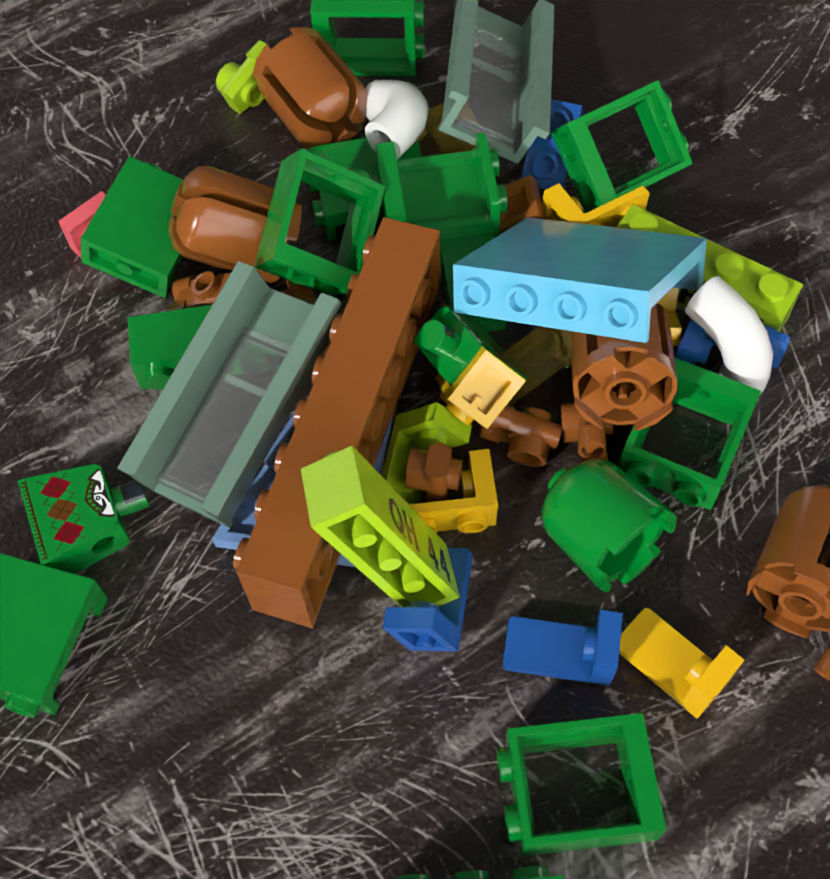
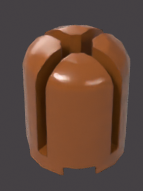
(311, 89)
(222, 218)
(624, 378)
(790, 566)

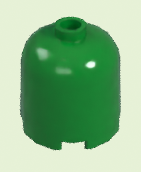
(604, 521)

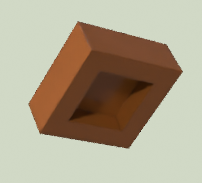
(522, 202)

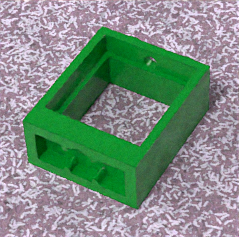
(373, 55)
(585, 163)
(301, 266)
(710, 396)
(637, 773)

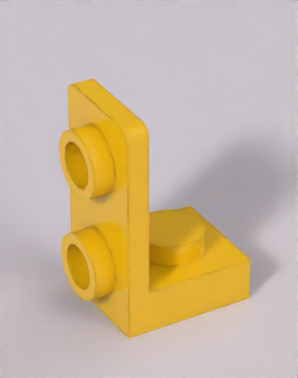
(562, 207)
(480, 389)
(479, 500)
(676, 663)

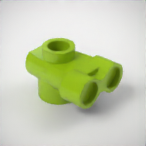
(238, 83)

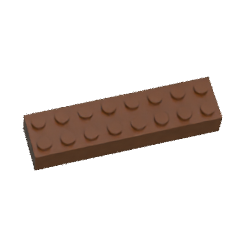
(351, 403)

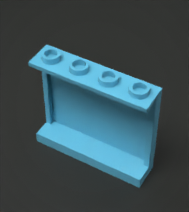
(577, 276)

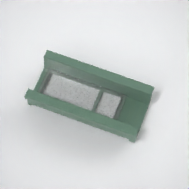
(499, 78)
(230, 395)

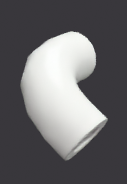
(395, 114)
(736, 332)

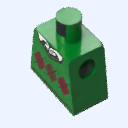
(453, 340)
(79, 515)

